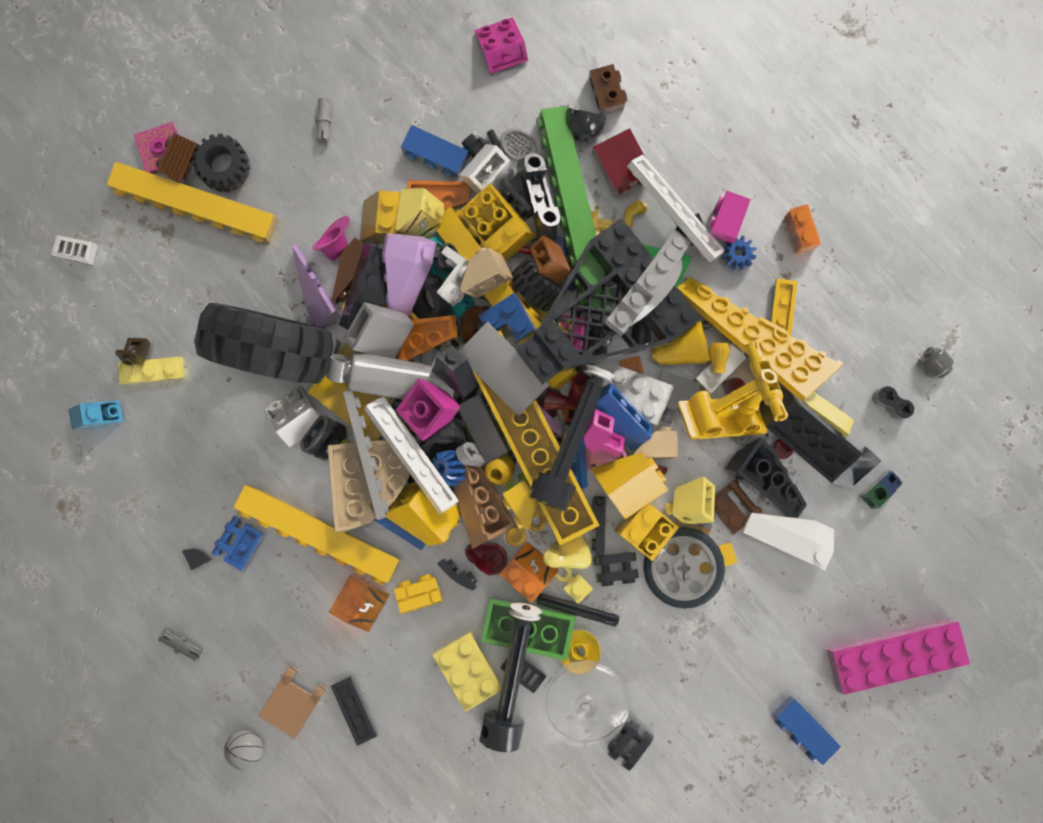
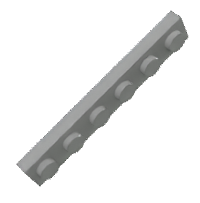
(368, 463)

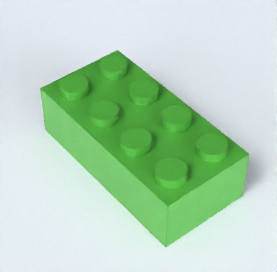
(547, 636)

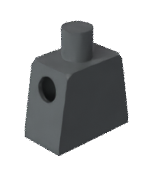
(682, 391)

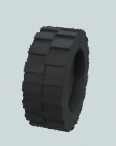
(440, 306)
(451, 432)

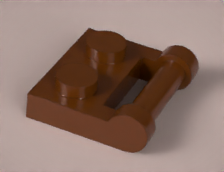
(728, 511)

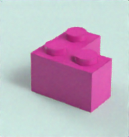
(729, 216)

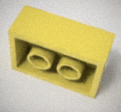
(468, 671)

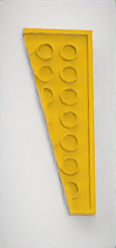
(795, 363)

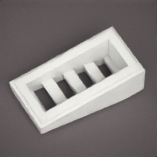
(90, 252)

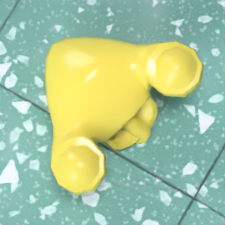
(570, 554)

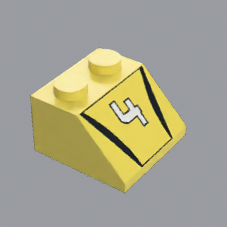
(418, 212)

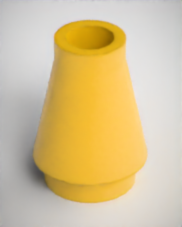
(719, 355)

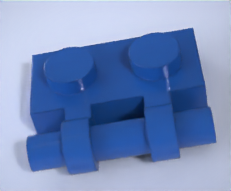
(243, 546)

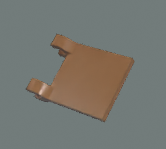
(290, 704)

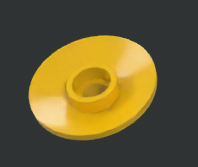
(587, 641)

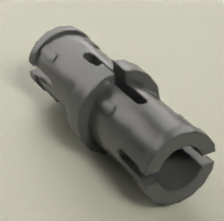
(180, 645)

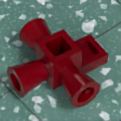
(557, 401)

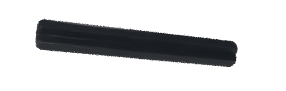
(577, 609)

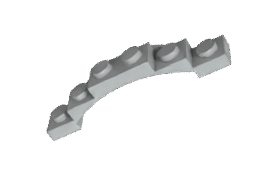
(651, 286)

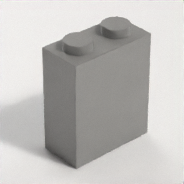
(378, 331)

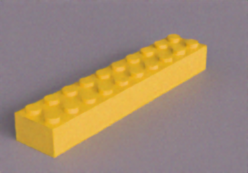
(536, 452)

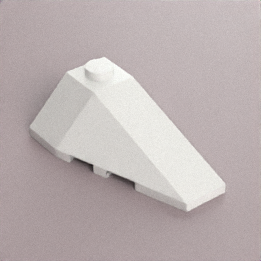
(797, 537)

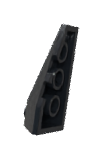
(763, 473)

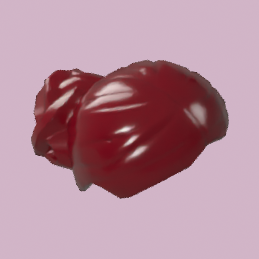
(488, 557)

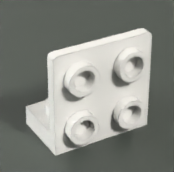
(451, 289)

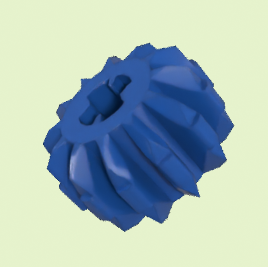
(741, 260)
(449, 467)

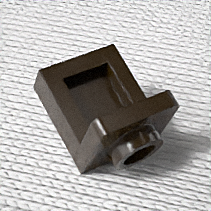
(134, 351)

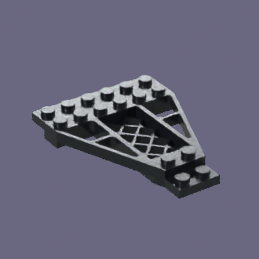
(624, 261)

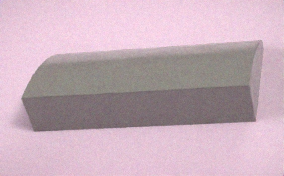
(502, 369)

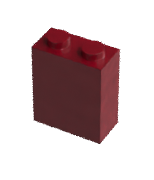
(614, 156)

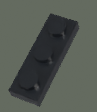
(354, 710)

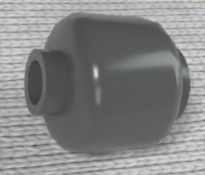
(937, 362)

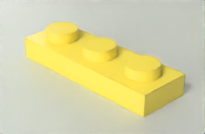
(152, 370)

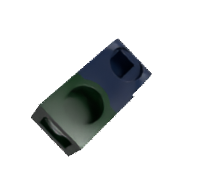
(881, 490)

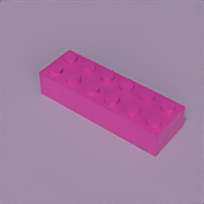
(898, 656)

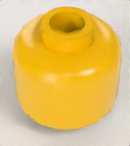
(500, 470)

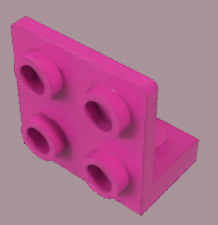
(502, 45)

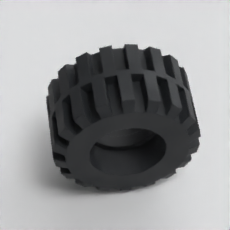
(209, 151)
(534, 286)

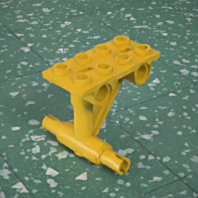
(739, 411)

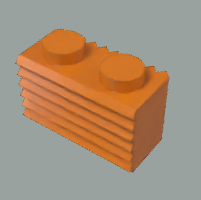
(802, 229)

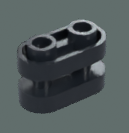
(321, 435)
(608, 577)
(617, 746)

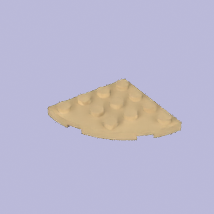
(349, 486)

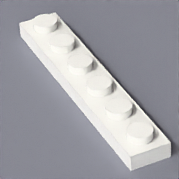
(676, 208)
(411, 455)

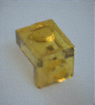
(599, 223)

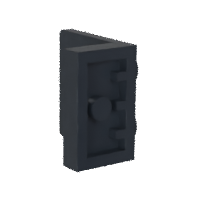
(515, 193)

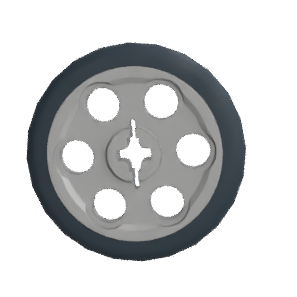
(710, 582)

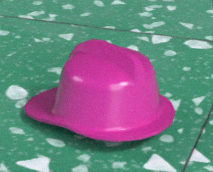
(334, 239)

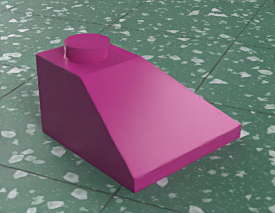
(427, 408)

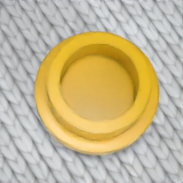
(515, 536)

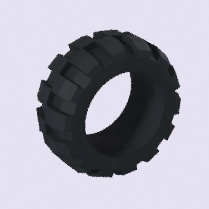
(263, 343)

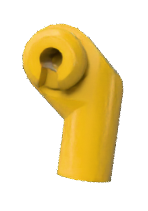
(636, 208)

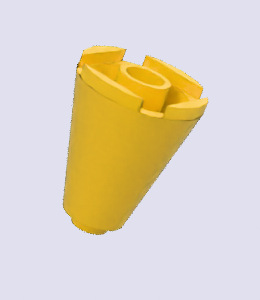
(686, 349)

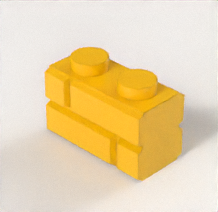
(418, 594)

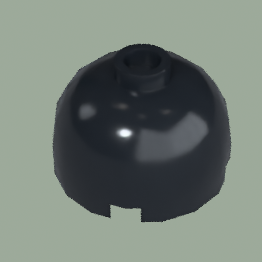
(585, 124)

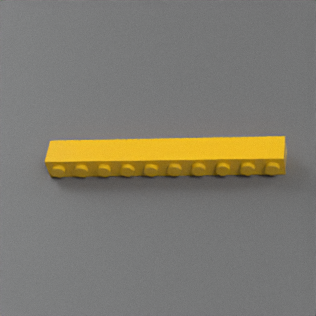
(458, 233)

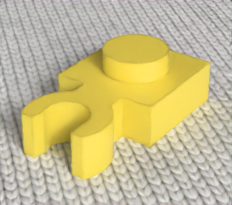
(575, 586)

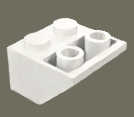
(487, 167)
(292, 415)

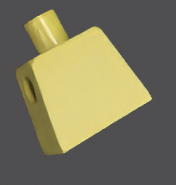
(693, 502)

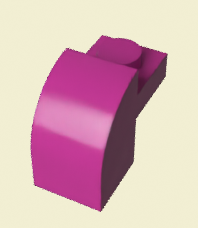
(601, 435)

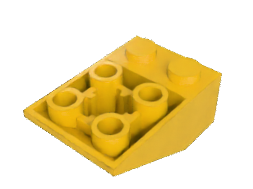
(496, 222)

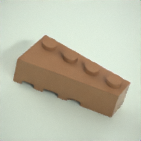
(481, 507)

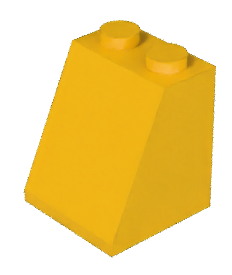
(379, 216)
(631, 482)
(419, 517)

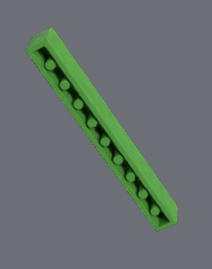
(570, 196)

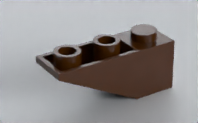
(346, 270)

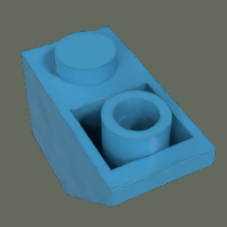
(95, 414)

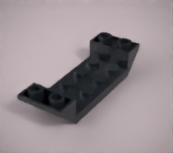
(819, 442)

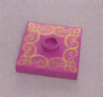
(151, 144)

